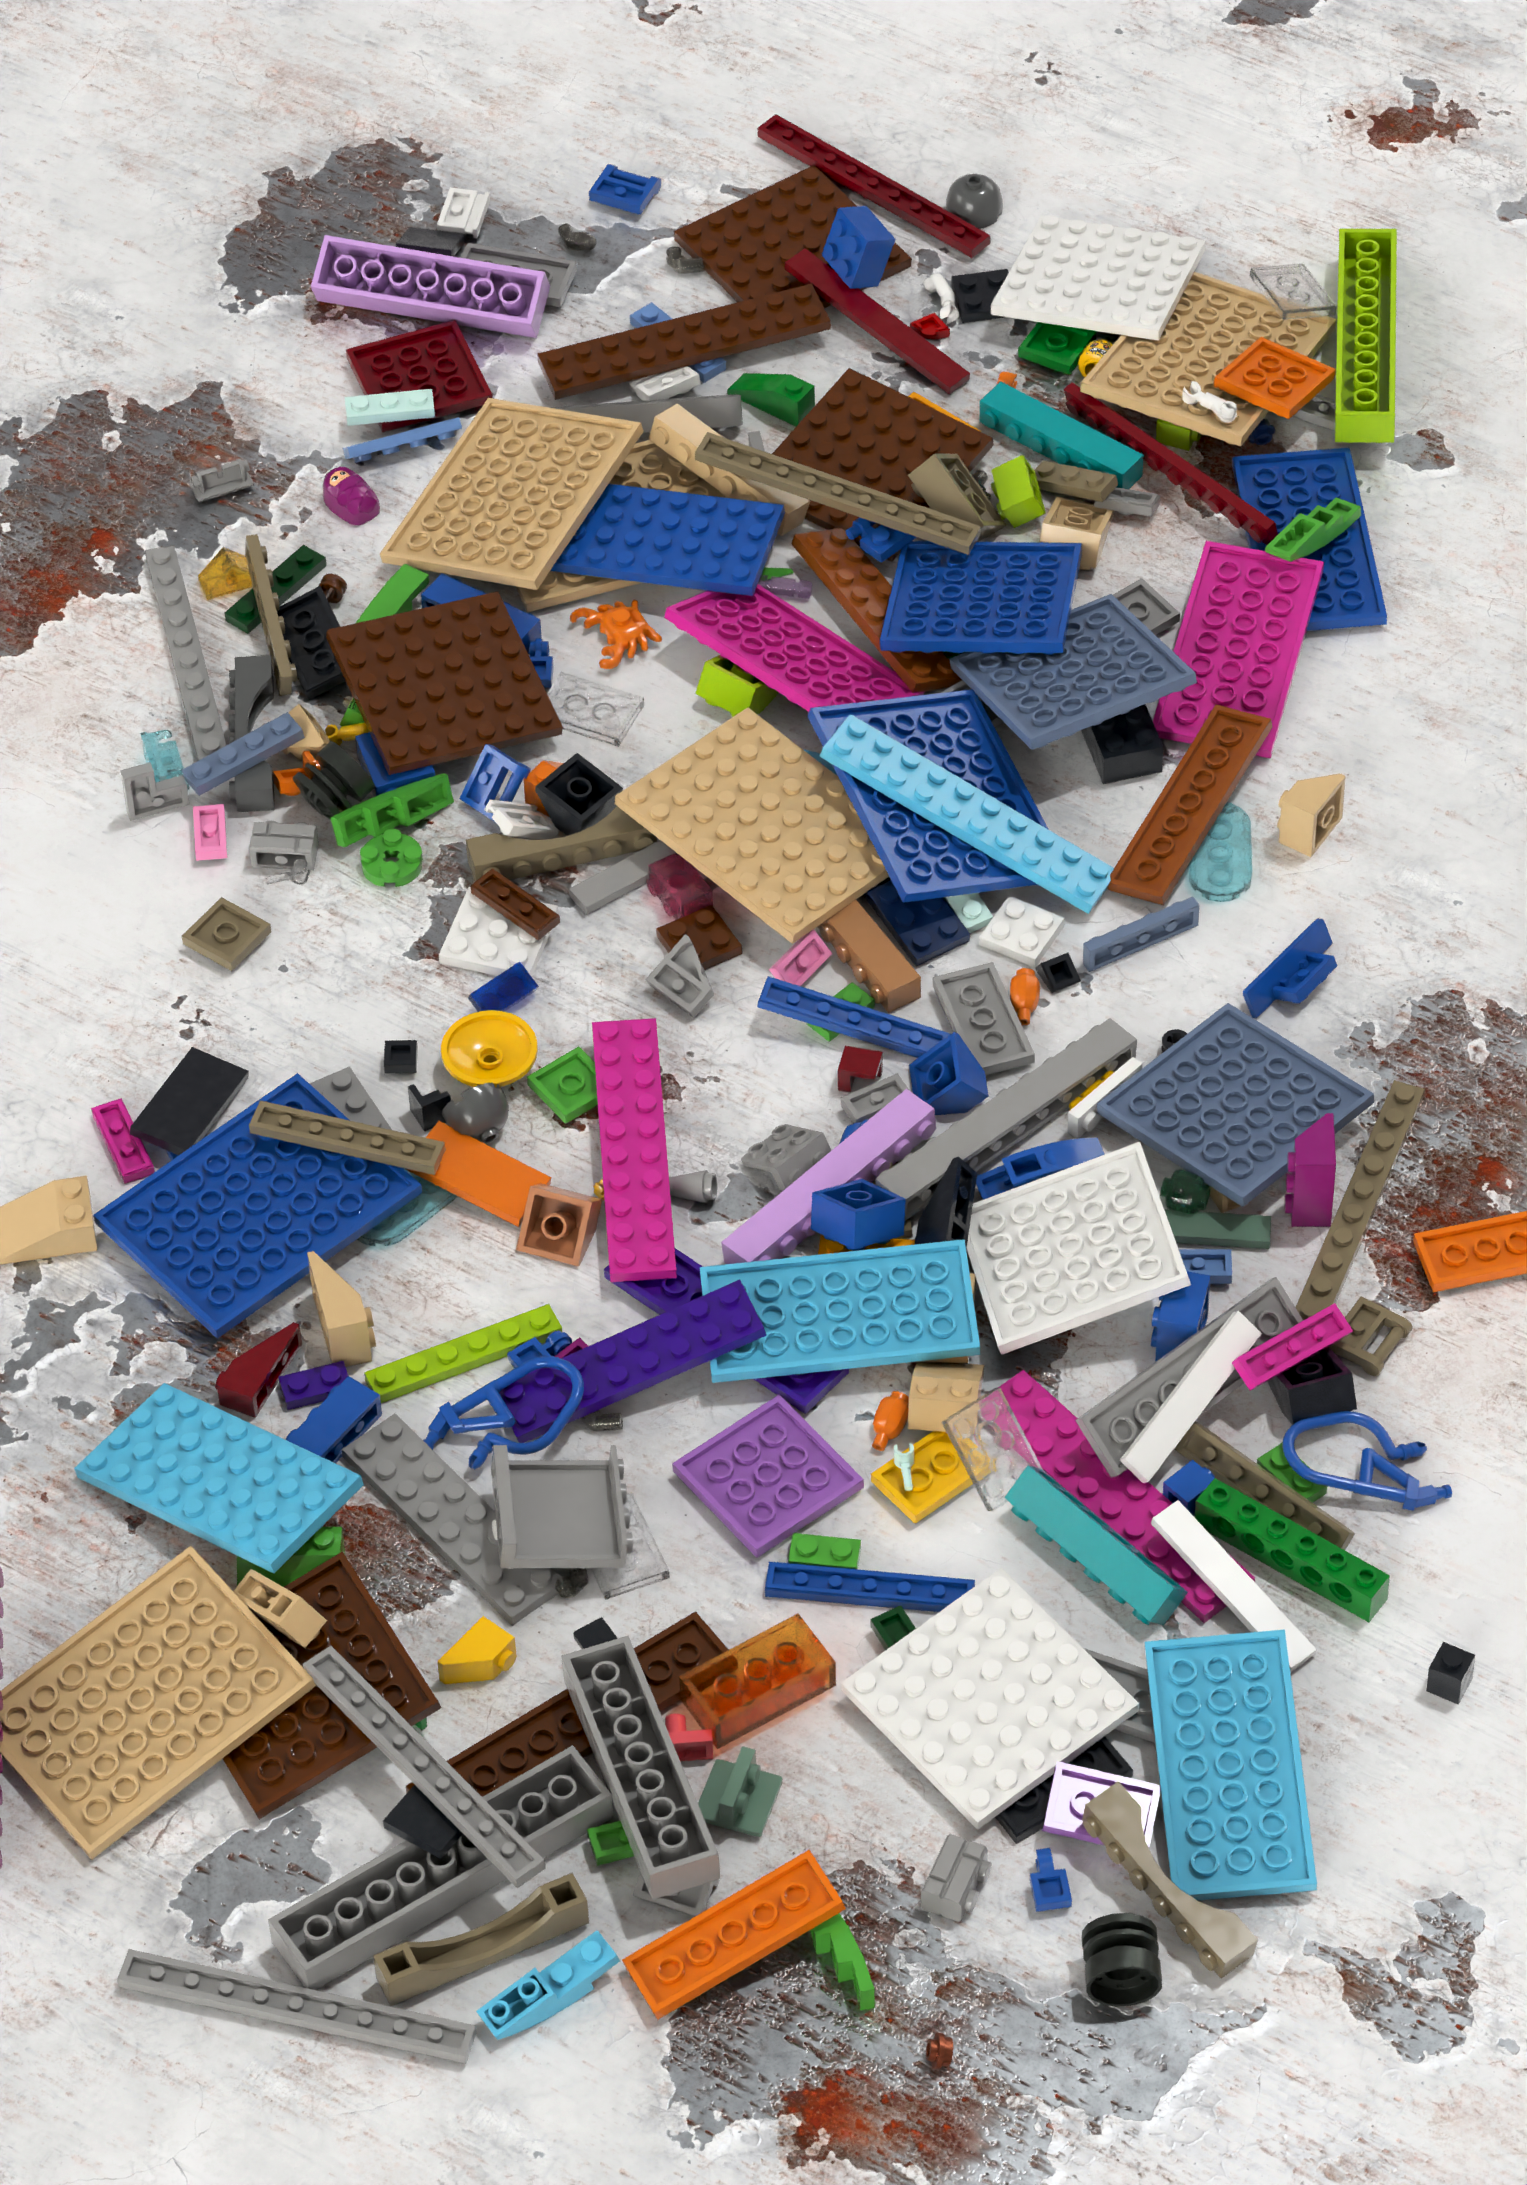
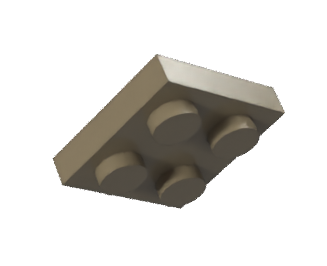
(226, 934)

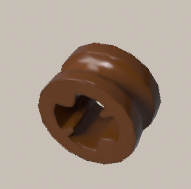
(333, 587)

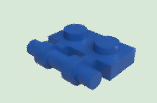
(878, 542)

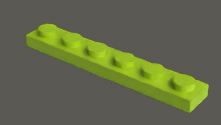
(461, 1354)

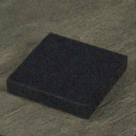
(431, 241)
(422, 1824)

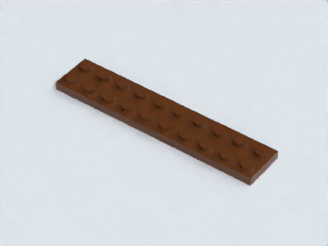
(683, 341)
(556, 1724)

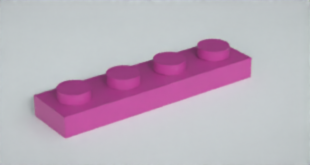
(1292, 1346)

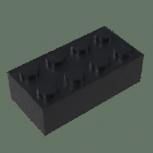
(1125, 746)

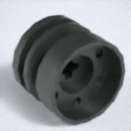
(335, 781)
(1121, 1959)

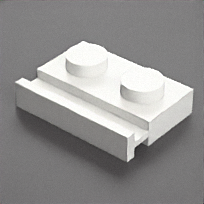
(463, 211)
(665, 384)
(521, 820)

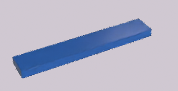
(848, 1018)
(863, 1587)

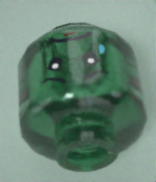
(1185, 1192)

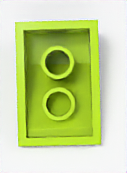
(731, 688)

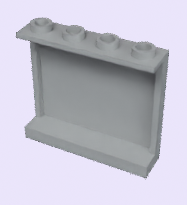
(560, 1512)

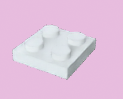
(1021, 931)

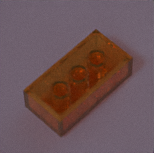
(758, 1680)

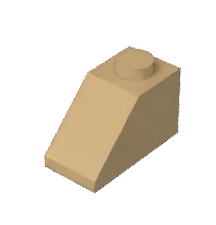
(314, 735)

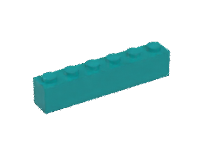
(1058, 435)
(1095, 1545)

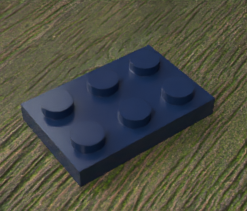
(920, 927)

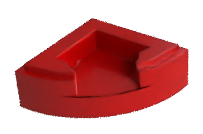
(931, 327)

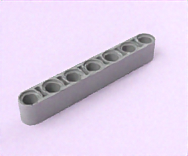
(711, 410)

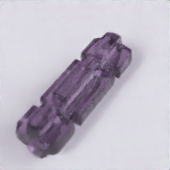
(786, 586)

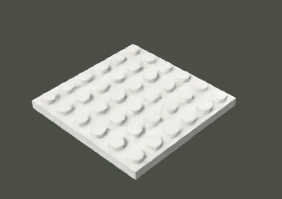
(1098, 277)
(1073, 1248)
(989, 1697)

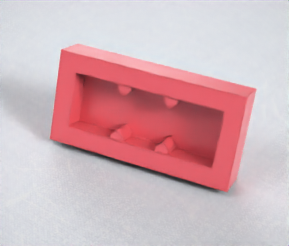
(689, 1744)

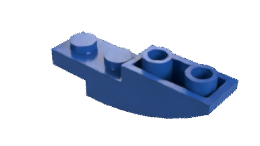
(1036, 1164)

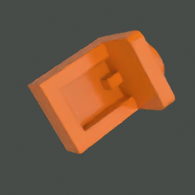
(283, 778)

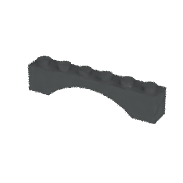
(253, 691)

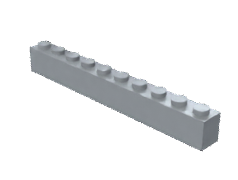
(1011, 1113)

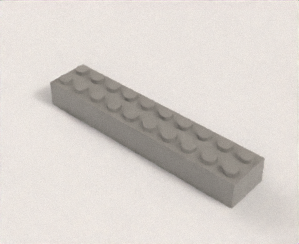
(414, 1888)

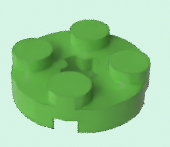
(388, 845)

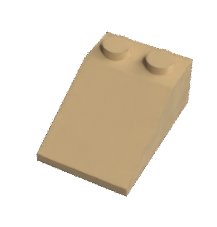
(1078, 523)
(48, 1222)
(341, 1315)
(941, 1391)

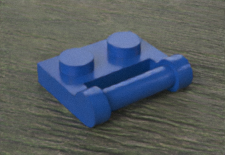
(624, 189)
(489, 776)

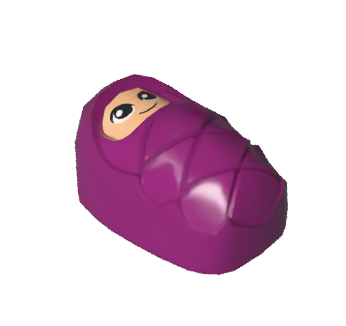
(350, 496)

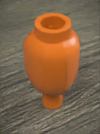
(1024, 994)
(890, 1419)

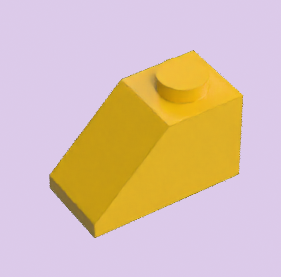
(478, 1654)

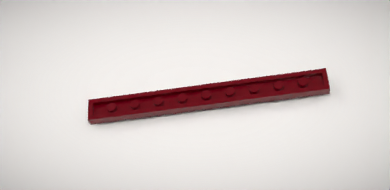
(874, 186)
(1172, 465)

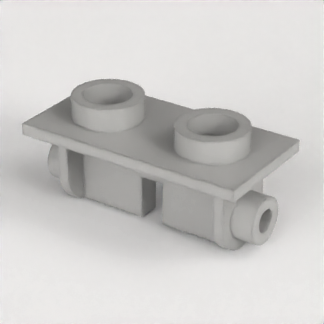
(212, 483)

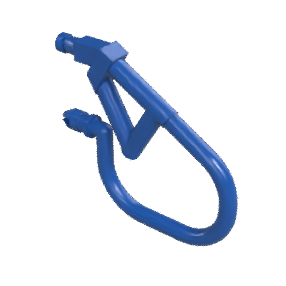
(449, 1415)
(1411, 1496)

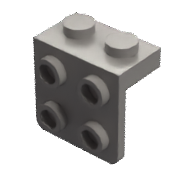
(787, 1153)

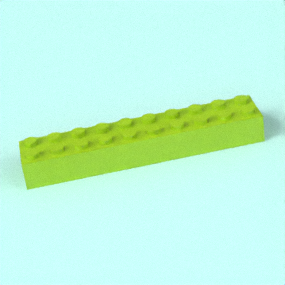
(1366, 336)

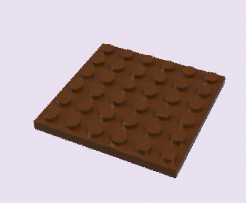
(755, 236)
(875, 440)
(443, 682)
(313, 1733)

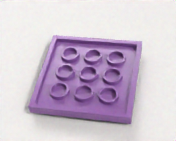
(768, 1475)

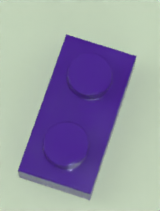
(311, 1384)

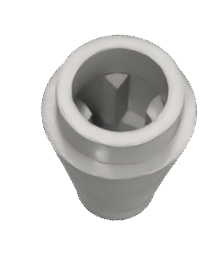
(694, 1186)

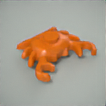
(623, 628)

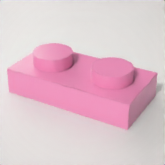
(210, 832)
(801, 959)

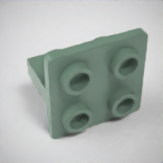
(739, 1794)

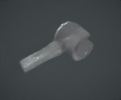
(298, 874)

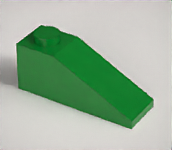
(776, 394)

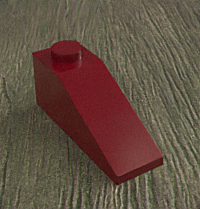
(256, 1372)

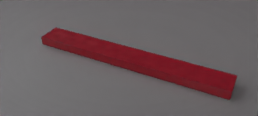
(878, 322)

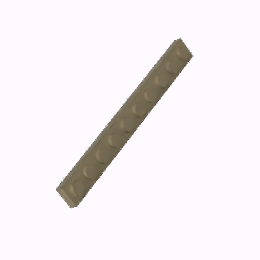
(838, 493)
(1361, 1199)

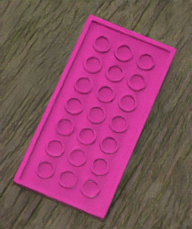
(1240, 638)
(786, 649)

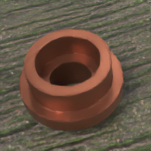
(939, 2051)

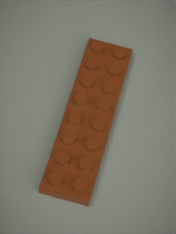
(865, 598)
(1189, 804)

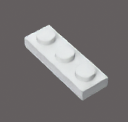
(1084, 1114)

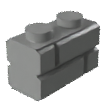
(282, 844)
(955, 1877)

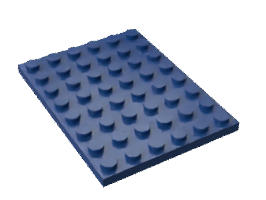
(960, 738)
(242, 1210)

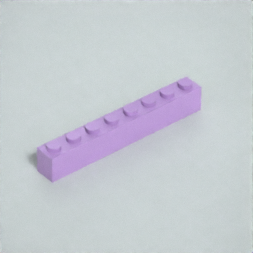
(862, 1155)

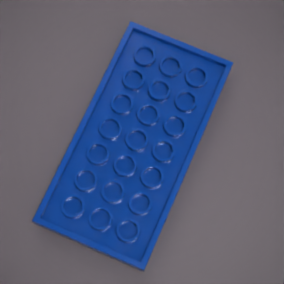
(1295, 484)
(674, 539)

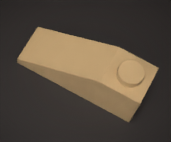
(280, 1608)

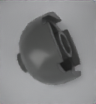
(975, 200)
(479, 1113)

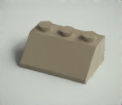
(954, 491)

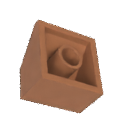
(558, 1224)

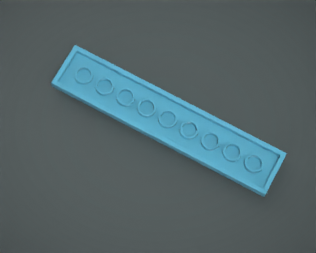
(968, 813)

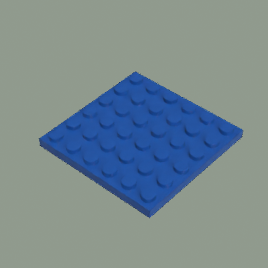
(984, 602)

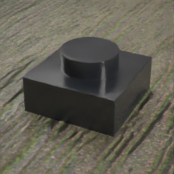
(400, 1056)

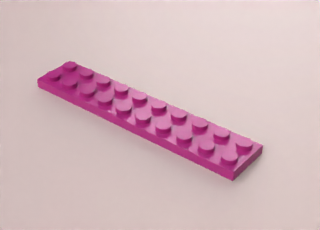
(633, 1150)
(1119, 1501)

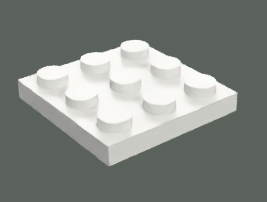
(489, 941)

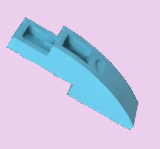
(548, 1992)

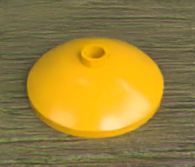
(489, 1048)

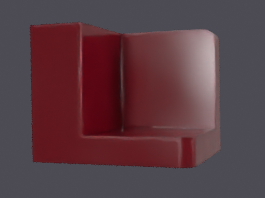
(858, 1063)

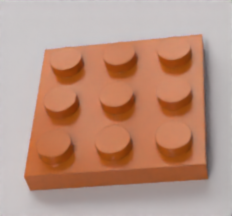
(1274, 378)

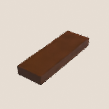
(515, 904)

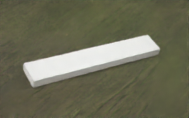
(1190, 1397)
(1229, 1579)

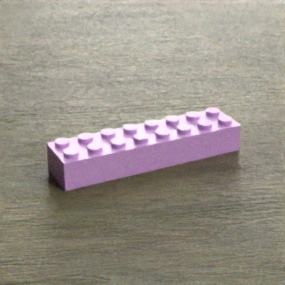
(430, 286)

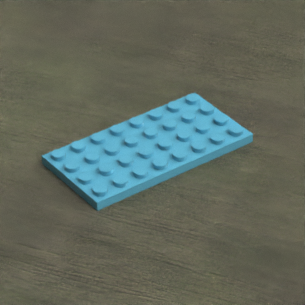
(851, 1310)
(219, 1477)
(1230, 1765)

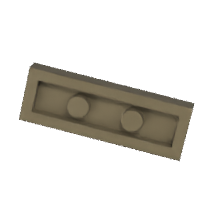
(1075, 481)

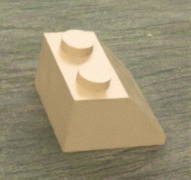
(1310, 812)

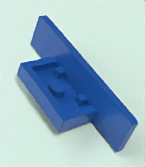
(1294, 971)

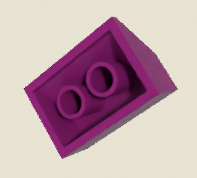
(1312, 1175)

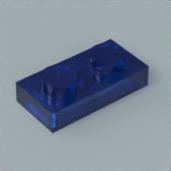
(504, 990)

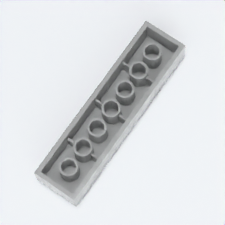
(640, 1768)

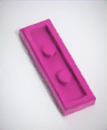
(126, 1150)

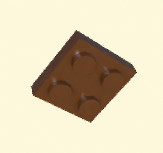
(708, 933)

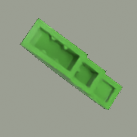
(1313, 531)
(396, 594)
(393, 808)
(847, 1958)

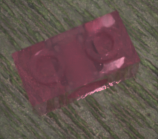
(678, 886)

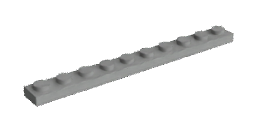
(185, 650)
(425, 1767)
(297, 2006)

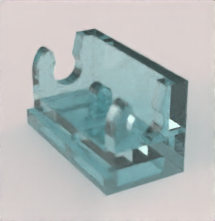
(162, 756)

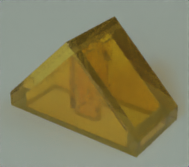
(225, 574)

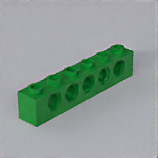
(1292, 1550)

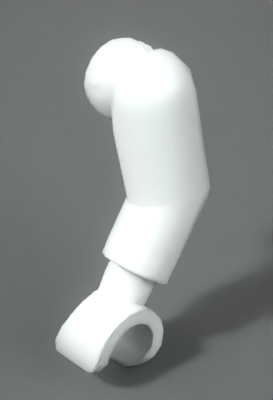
(937, 283)
(1223, 409)

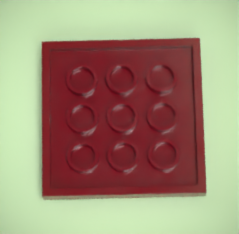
(419, 361)

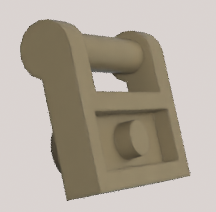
(1366, 1322)

